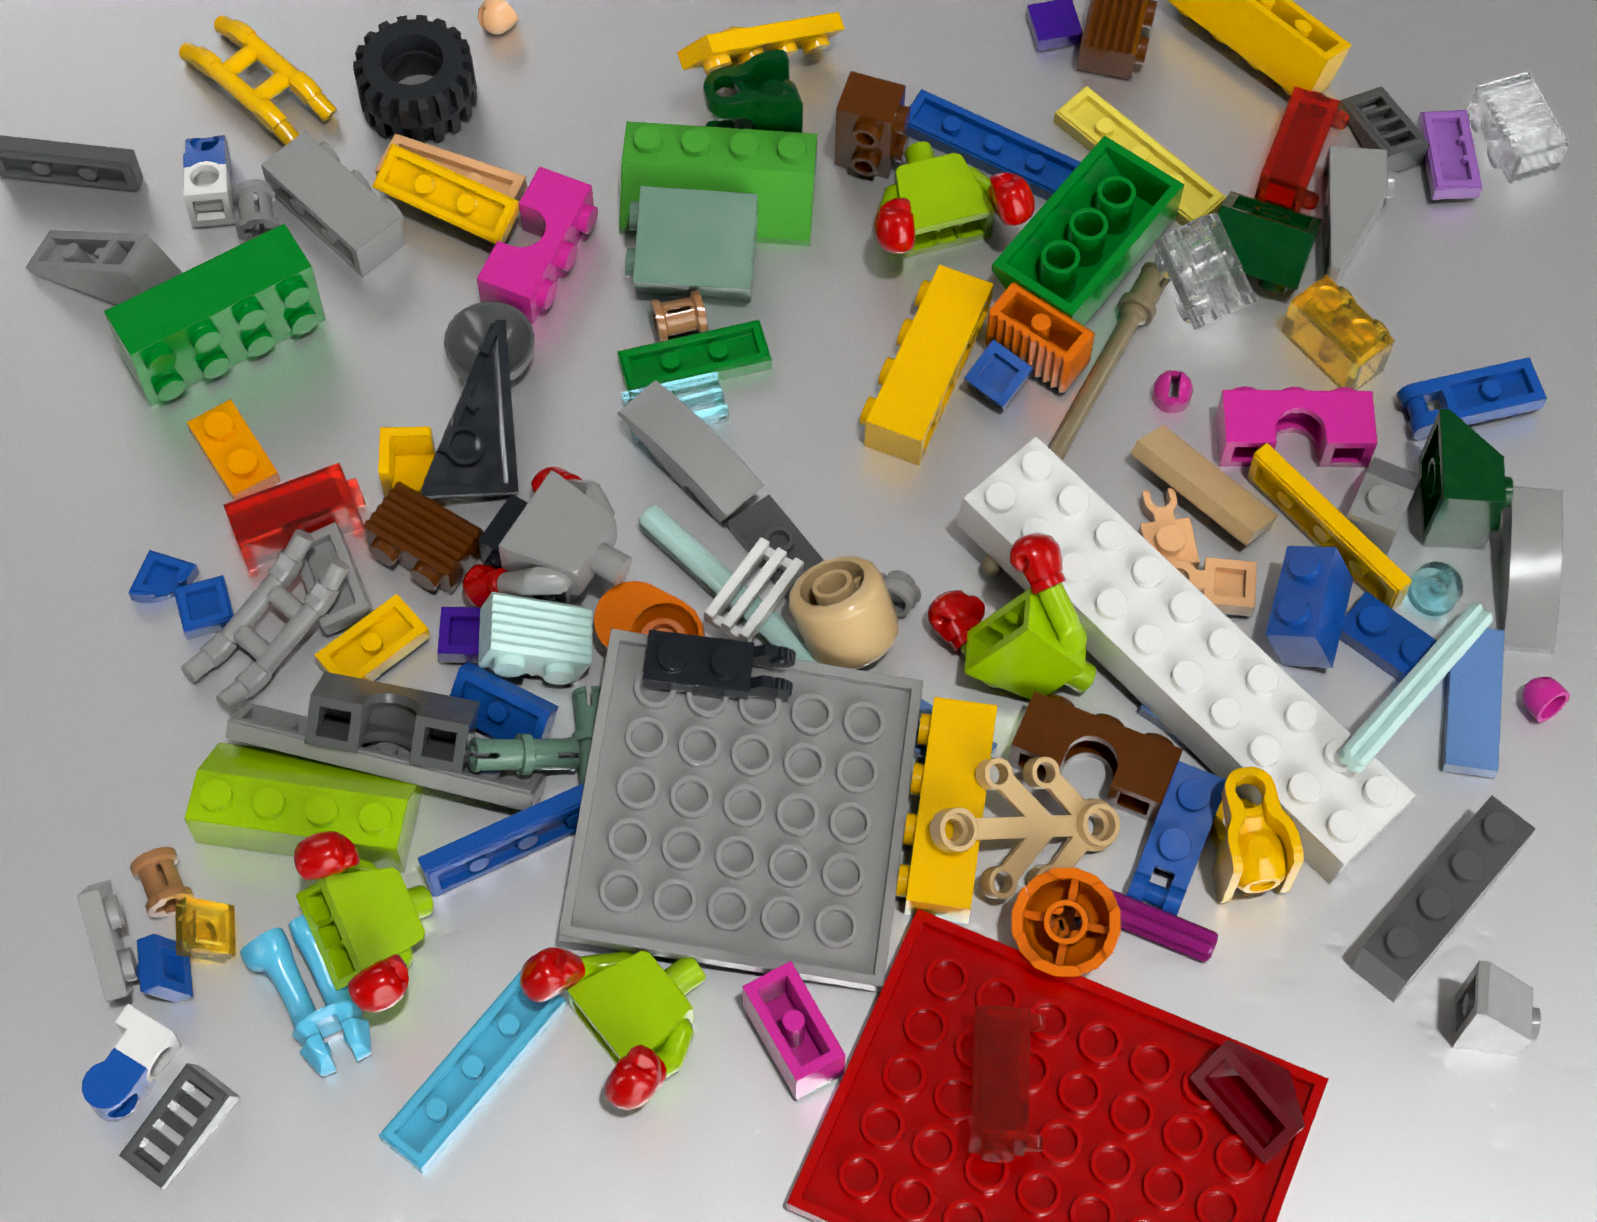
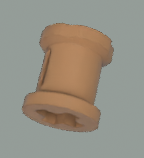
(679, 316)
(160, 881)

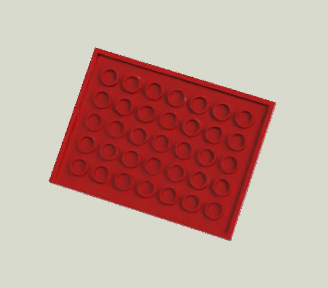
(1105, 1093)

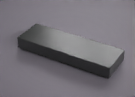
(69, 163)

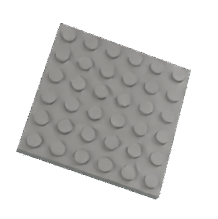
(745, 821)

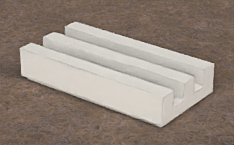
(775, 560)

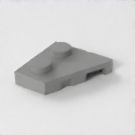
(103, 922)

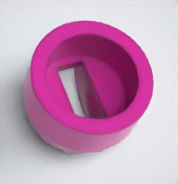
(1161, 388)
(1544, 697)

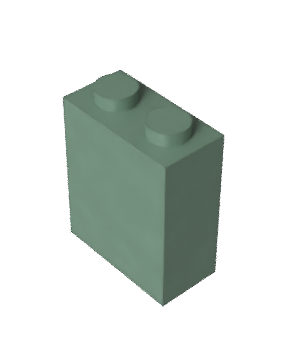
(693, 242)

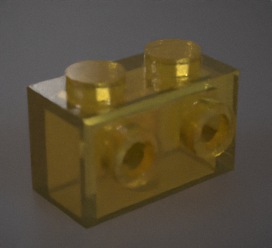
(1337, 334)

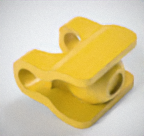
(1258, 843)

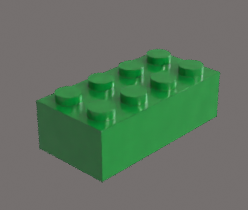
(216, 315)

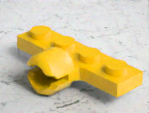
(740, 44)

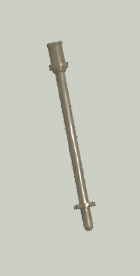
(1135, 309)

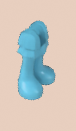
(274, 955)

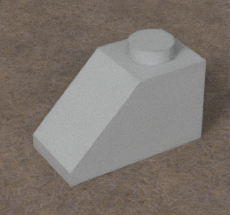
(1382, 502)
(1494, 1012)

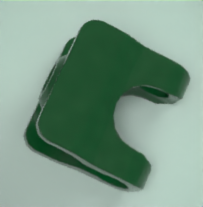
(763, 95)

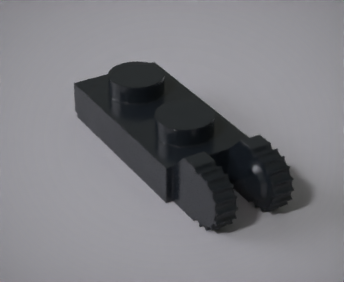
(714, 666)

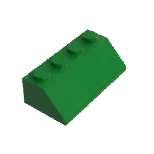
(1091, 231)

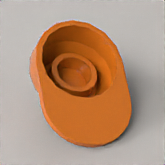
(641, 608)

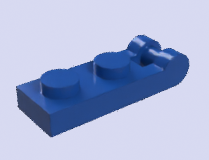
(1474, 395)
(1178, 836)

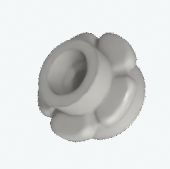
(902, 591)

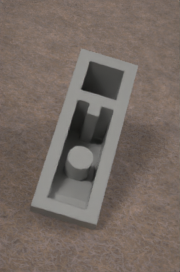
(1352, 198)
(102, 263)

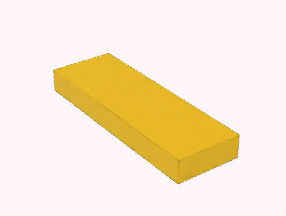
(446, 195)

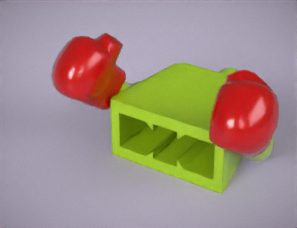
(946, 203)
(1028, 642)
(360, 919)
(628, 1008)

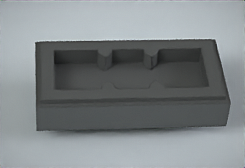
(770, 522)

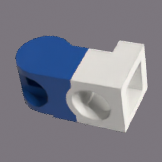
(208, 181)
(132, 1067)

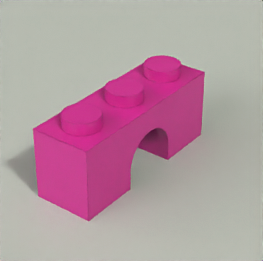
(527, 277)
(1335, 421)

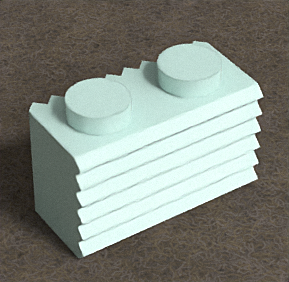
(535, 638)

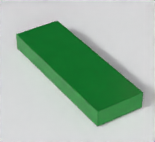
(728, 350)

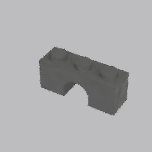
(358, 711)

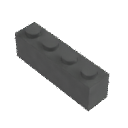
(1442, 898)

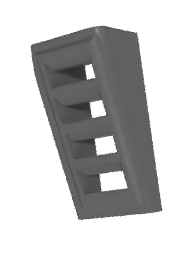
(1411, 145)
(164, 1113)

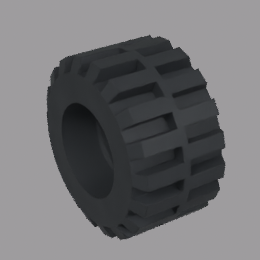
(410, 50)

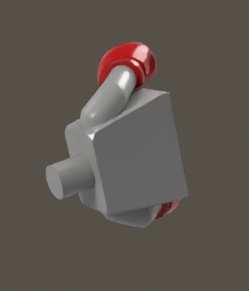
(554, 543)

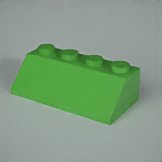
(759, 162)

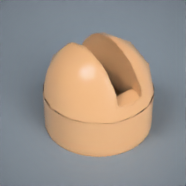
(496, 16)

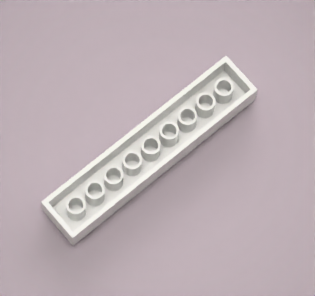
(1187, 657)

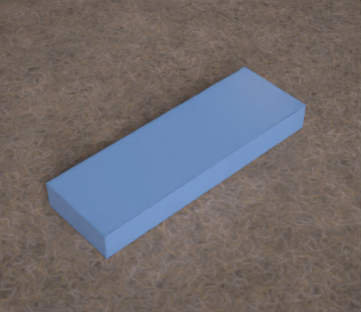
(1474, 708)

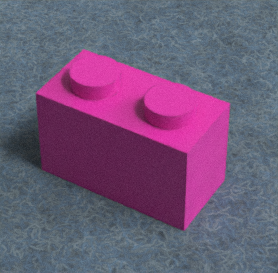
(793, 1030)

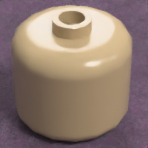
(844, 612)

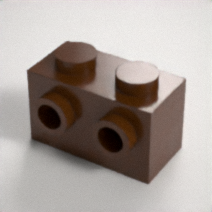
(871, 125)

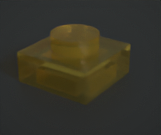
(205, 929)

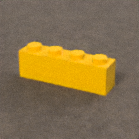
(1273, 39)
(927, 364)
(956, 741)

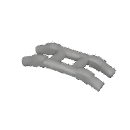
(239, 629)

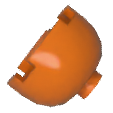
(1064, 896)

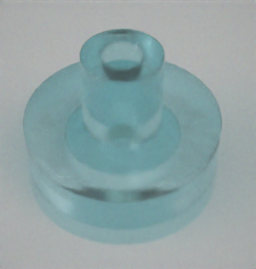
(1435, 589)

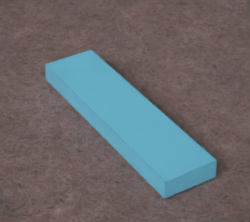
(469, 1075)

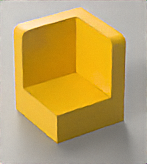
(405, 456)

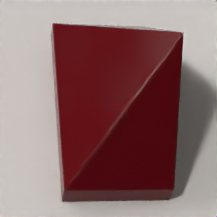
(1251, 1097)

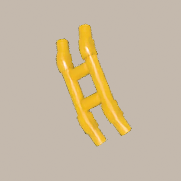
(258, 99)

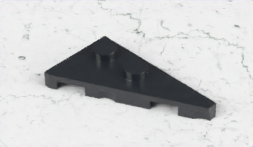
(479, 441)

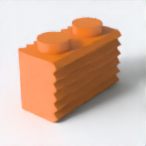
(1040, 336)

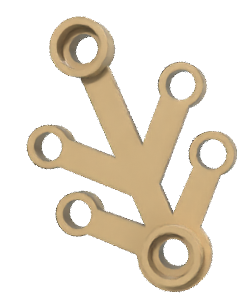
(1034, 826)

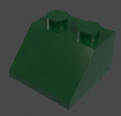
(1269, 240)
(1460, 485)

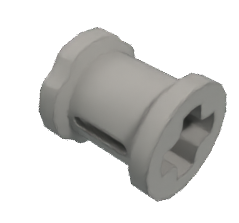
(252, 210)

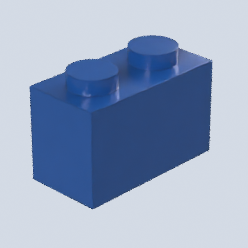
(1309, 606)

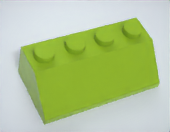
(278, 799)

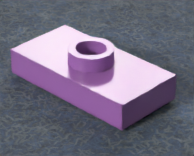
(1450, 155)

